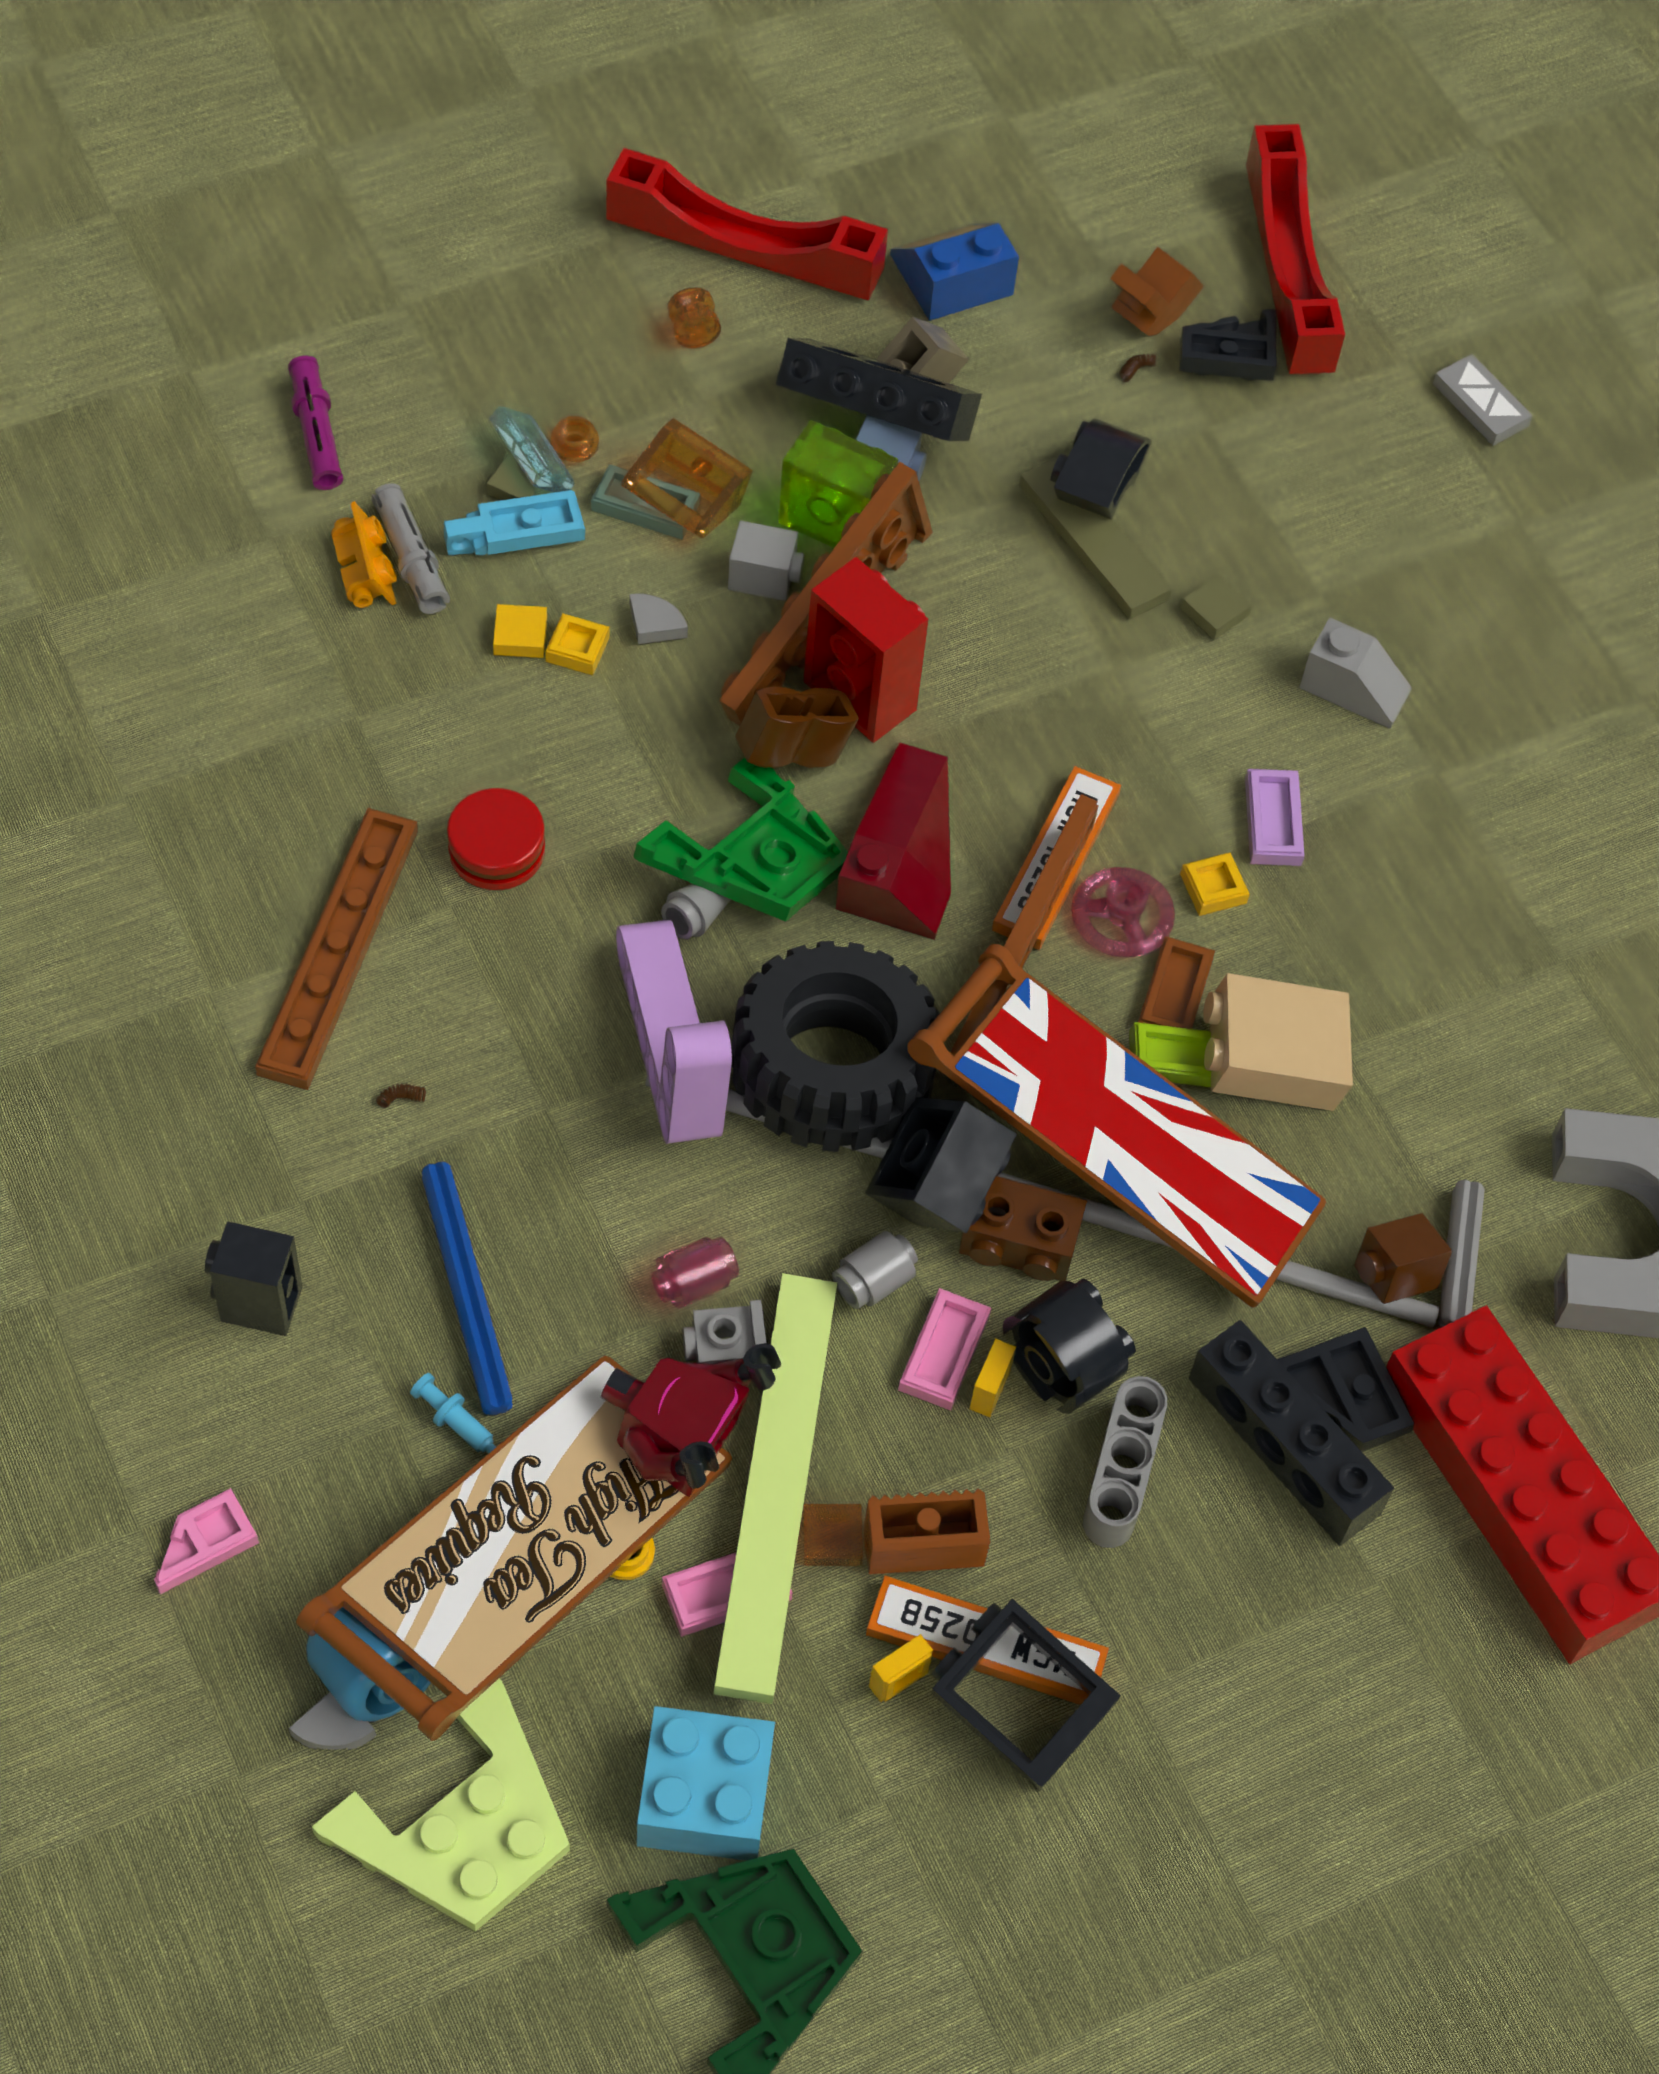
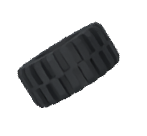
(843, 991)

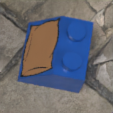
(958, 268)

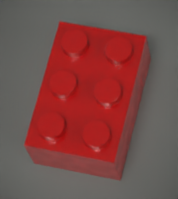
(866, 645)

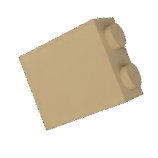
(1279, 1042)

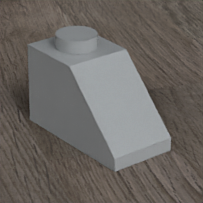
(1355, 674)

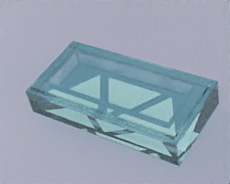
(531, 450)

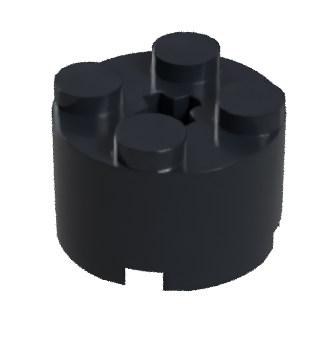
(1068, 1344)

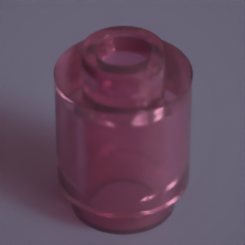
(694, 1271)

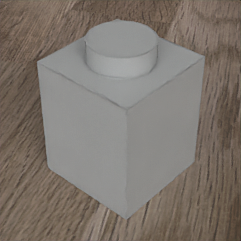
(764, 561)

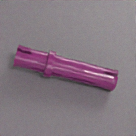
(306, 381)

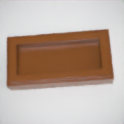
(1177, 984)

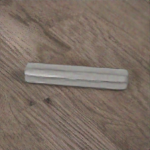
(1464, 1242)

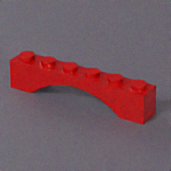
(661, 201)
(1304, 306)

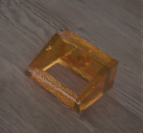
(697, 466)

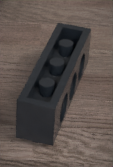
(878, 389)
(1290, 1432)

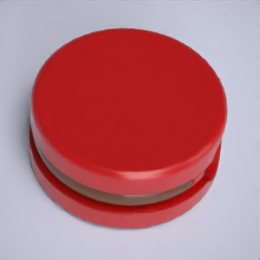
(496, 838)

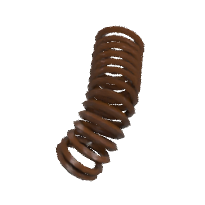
(1130, 369)
(397, 1094)

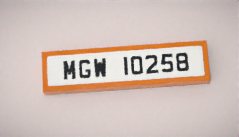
(1078, 783)
(946, 1623)

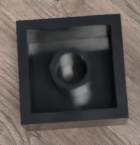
(941, 1164)

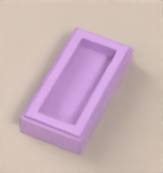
(1274, 817)

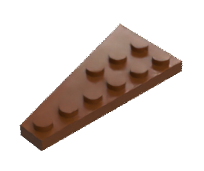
(877, 539)

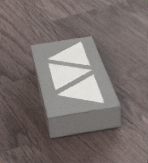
(1482, 399)

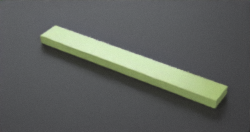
(776, 1493)

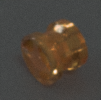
(694, 317)

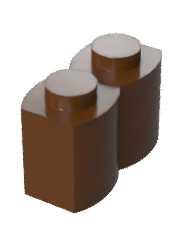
(796, 727)

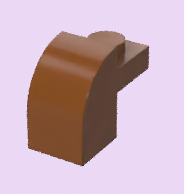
(1156, 293)

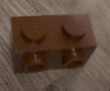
(1026, 1230)

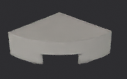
(656, 619)
(331, 1727)

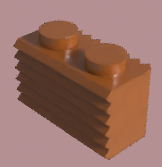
(926, 1532)

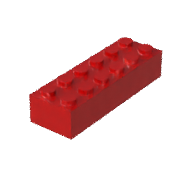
(1528, 1483)

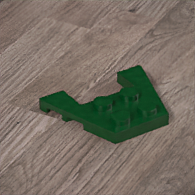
(770, 1936)

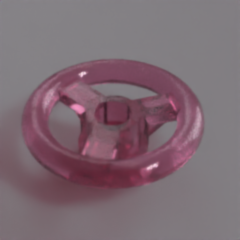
(1126, 888)

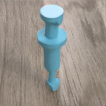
(453, 1414)

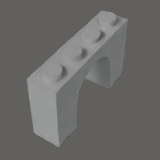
(1621, 1155)

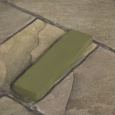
(1099, 545)

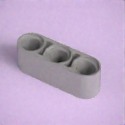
(1118, 1485)

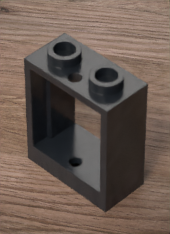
(990, 1629)

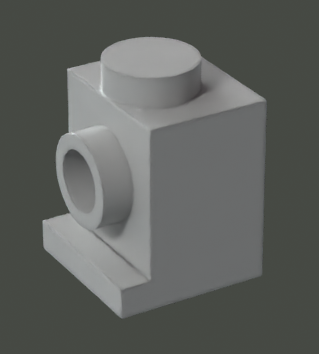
(741, 1323)

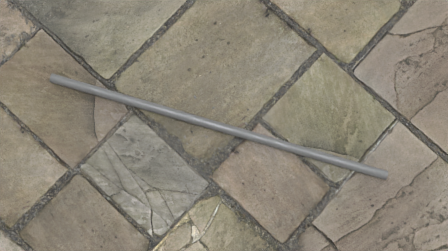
(1119, 1220)

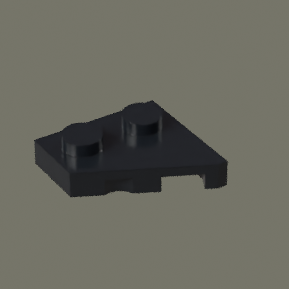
(1231, 348)
(1352, 1388)

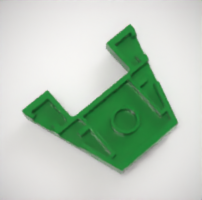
(767, 862)

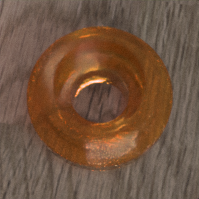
(575, 439)

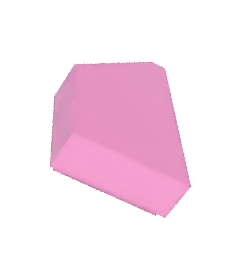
(205, 1539)

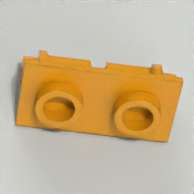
(362, 541)

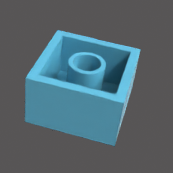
(705, 1783)

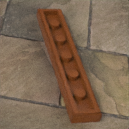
(1037, 906)
(336, 949)

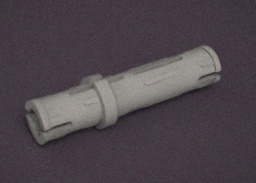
(416, 563)

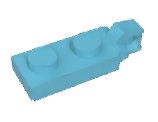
(516, 525)

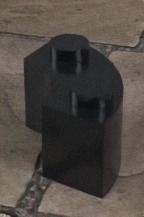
(1099, 467)

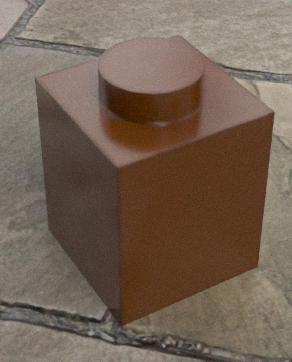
(1402, 1258)

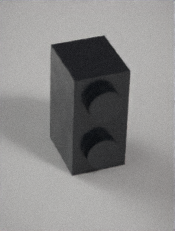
(254, 1278)

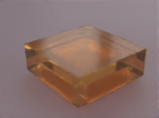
(832, 1535)

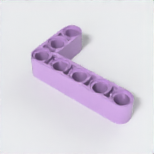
(683, 1058)

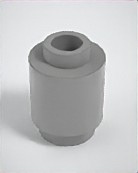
(875, 1269)

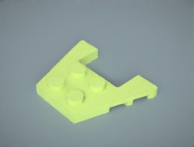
(477, 1841)

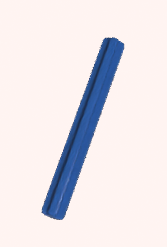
(467, 1289)

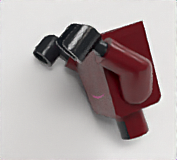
(685, 1413)

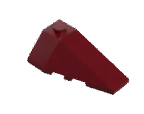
(902, 847)

